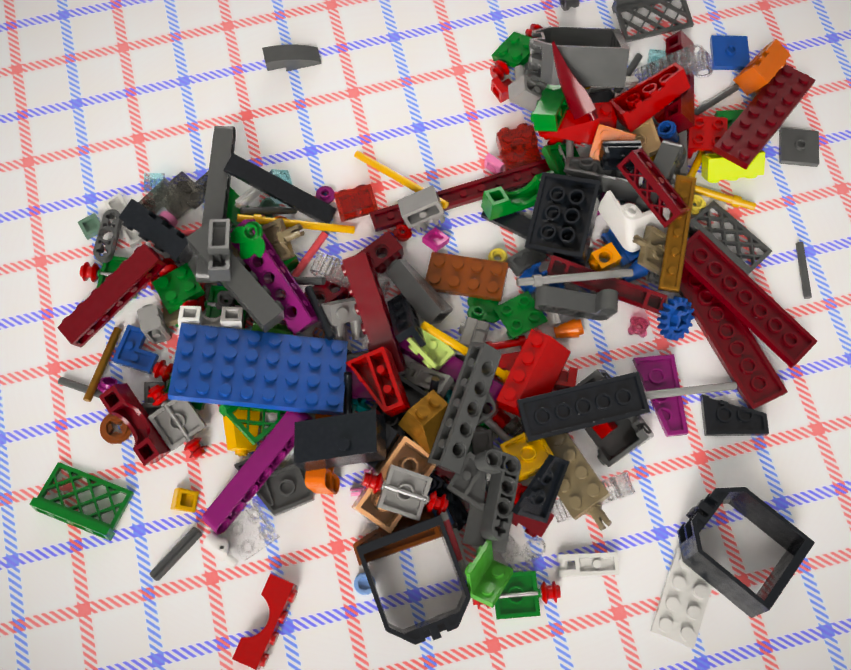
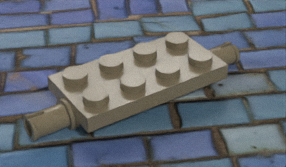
(279, 238)
(581, 487)

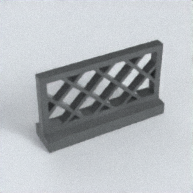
(629, 5)
(738, 229)

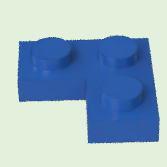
(131, 353)

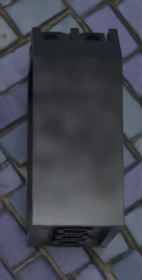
(765, 518)
(433, 626)

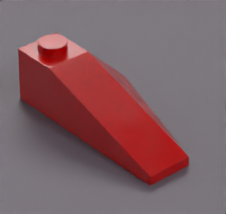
(583, 129)

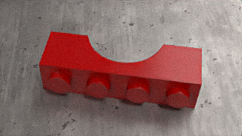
(254, 650)

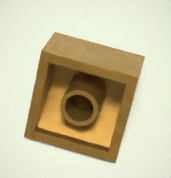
(424, 420)

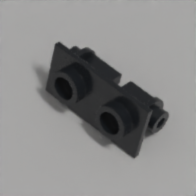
(455, 508)

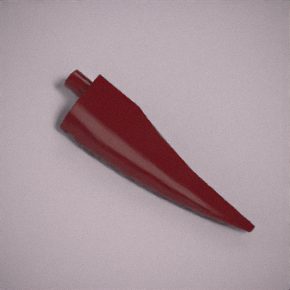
(573, 91)

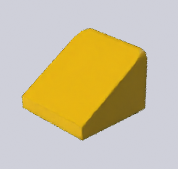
(184, 500)

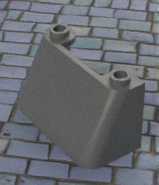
(625, 438)

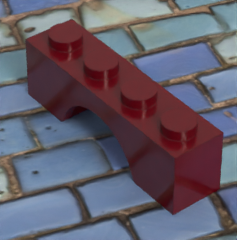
(124, 404)

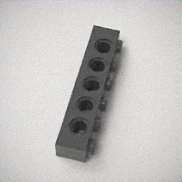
(465, 407)

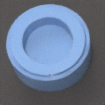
(361, 584)

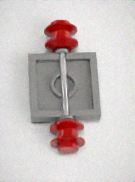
(177, 422)
(404, 492)

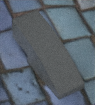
(290, 56)
(219, 250)

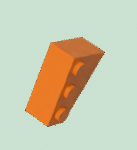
(762, 68)

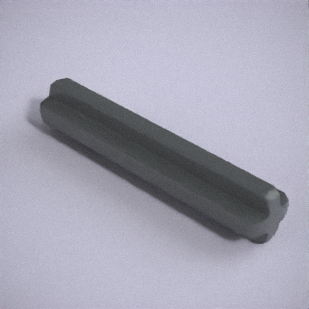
(175, 554)

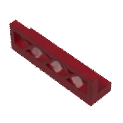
(659, 184)

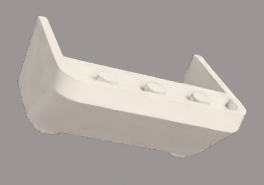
(629, 220)

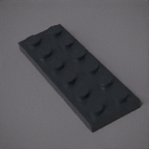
(582, 406)

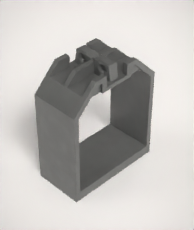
(592, 54)

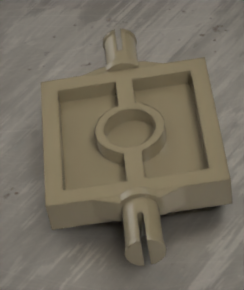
(651, 248)

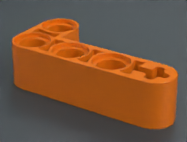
(322, 480)

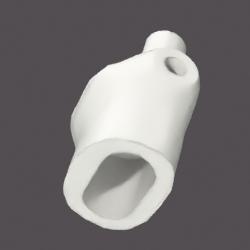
(219, 548)

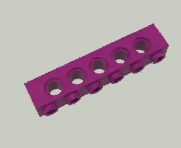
(282, 281)

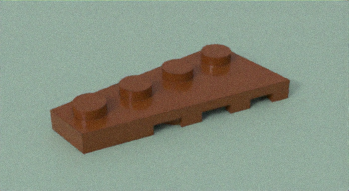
(404, 544)

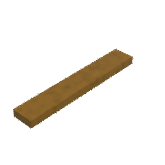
(677, 238)

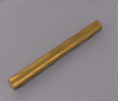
(102, 364)

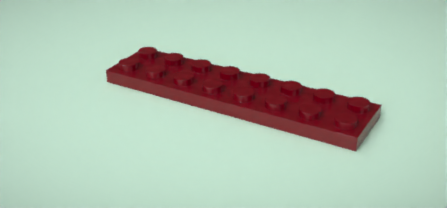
(763, 116)
(747, 300)
(733, 345)

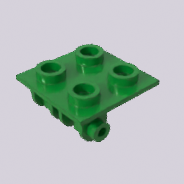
(520, 315)

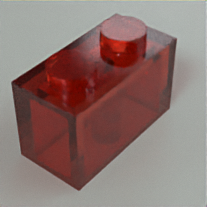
(355, 202)

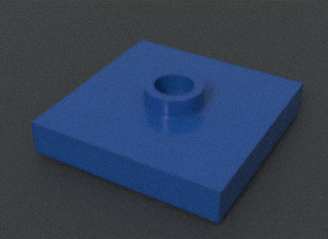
(729, 52)

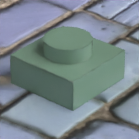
(90, 226)

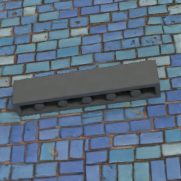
(243, 285)

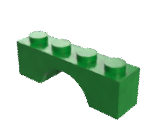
(501, 203)

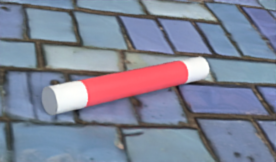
(454, 543)

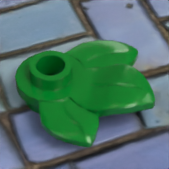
(249, 243)
(484, 308)

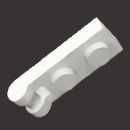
(589, 564)

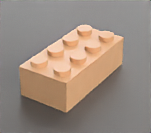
(405, 455)

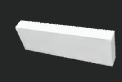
(118, 203)

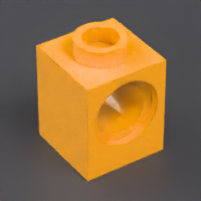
(609, 253)

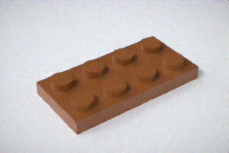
(467, 276)

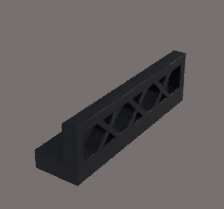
(405, 320)

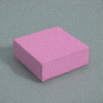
(493, 164)

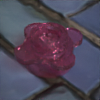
(643, 323)

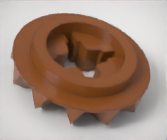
(107, 429)

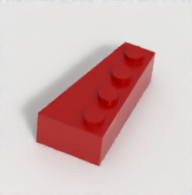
(649, 96)

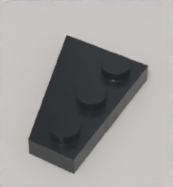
(731, 420)
(542, 491)

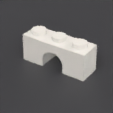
(230, 317)

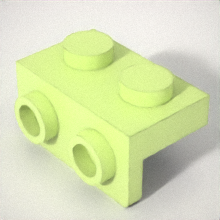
(434, 352)

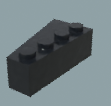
(157, 230)

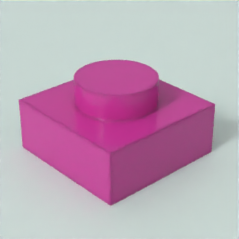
(435, 239)

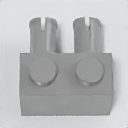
(524, 90)
(420, 208)
(340, 313)

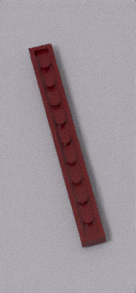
(466, 192)

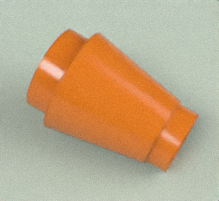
(569, 329)

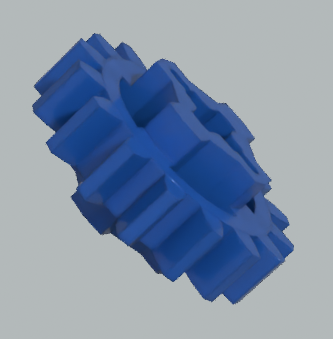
(675, 318)

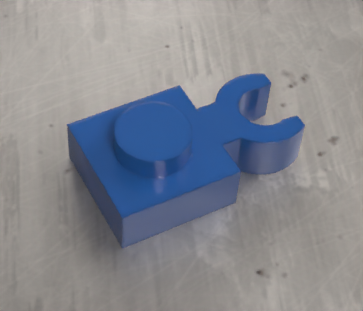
(534, 270)

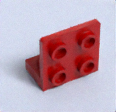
(705, 133)

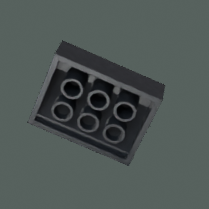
(564, 216)

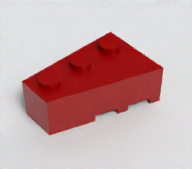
(381, 378)

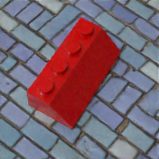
(533, 371)

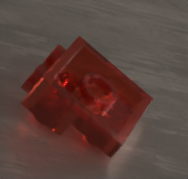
(518, 146)

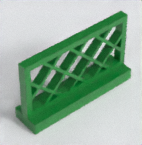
(227, 410)
(73, 517)

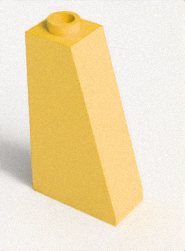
(235, 438)

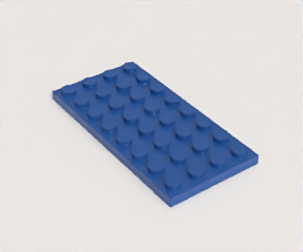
(259, 370)

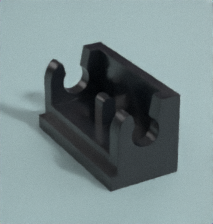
(615, 151)

